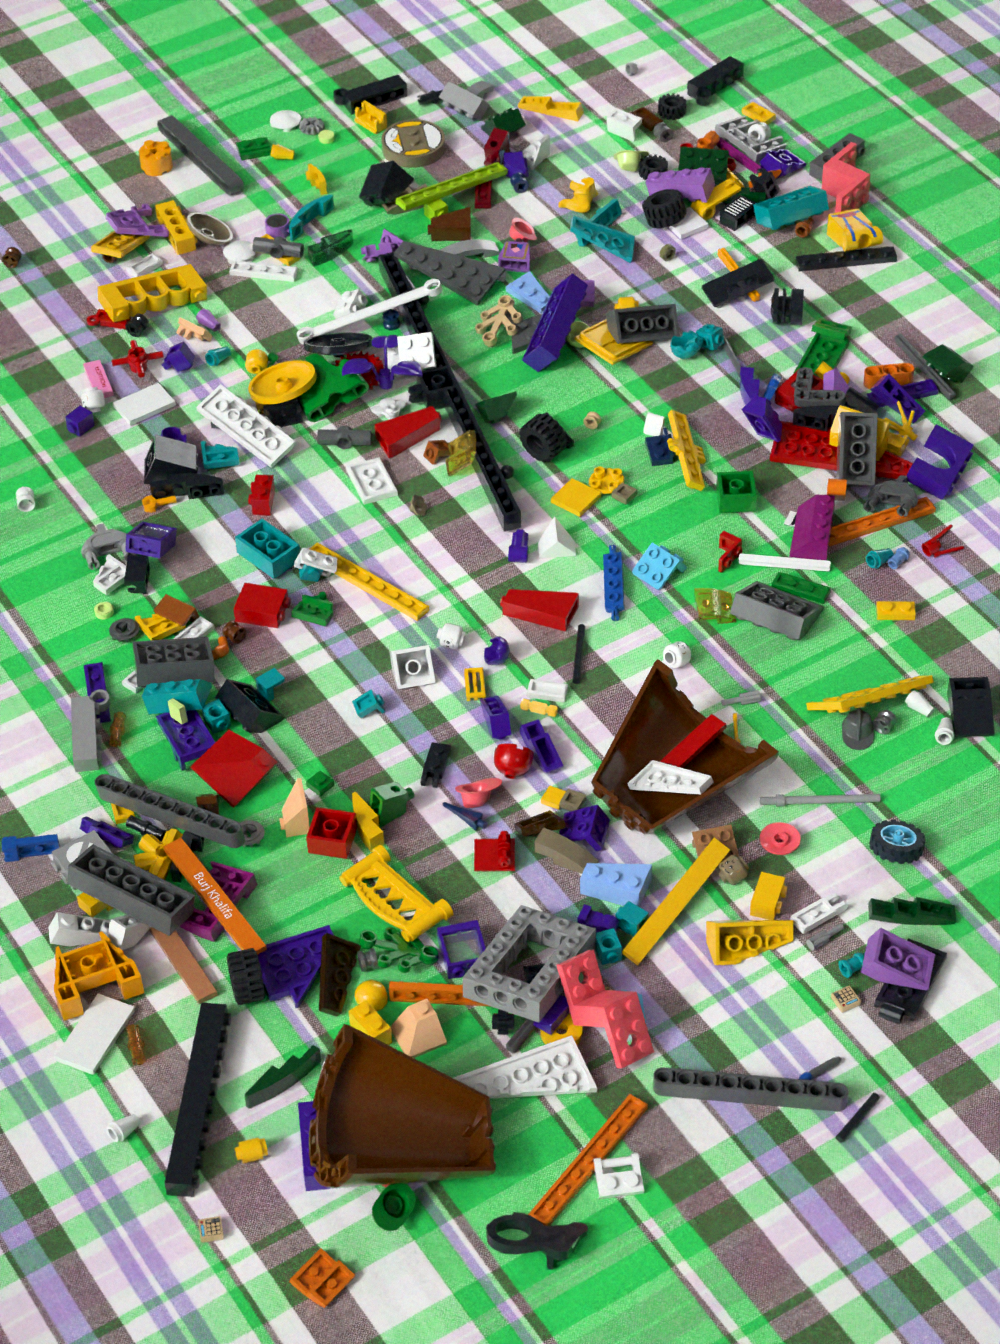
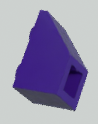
(515, 163)

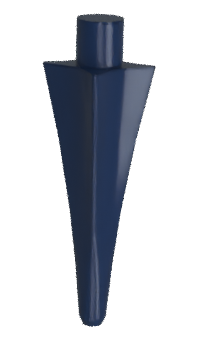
(472, 818)

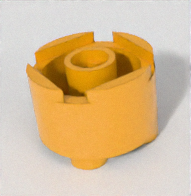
(155, 157)

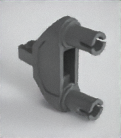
(893, 493)

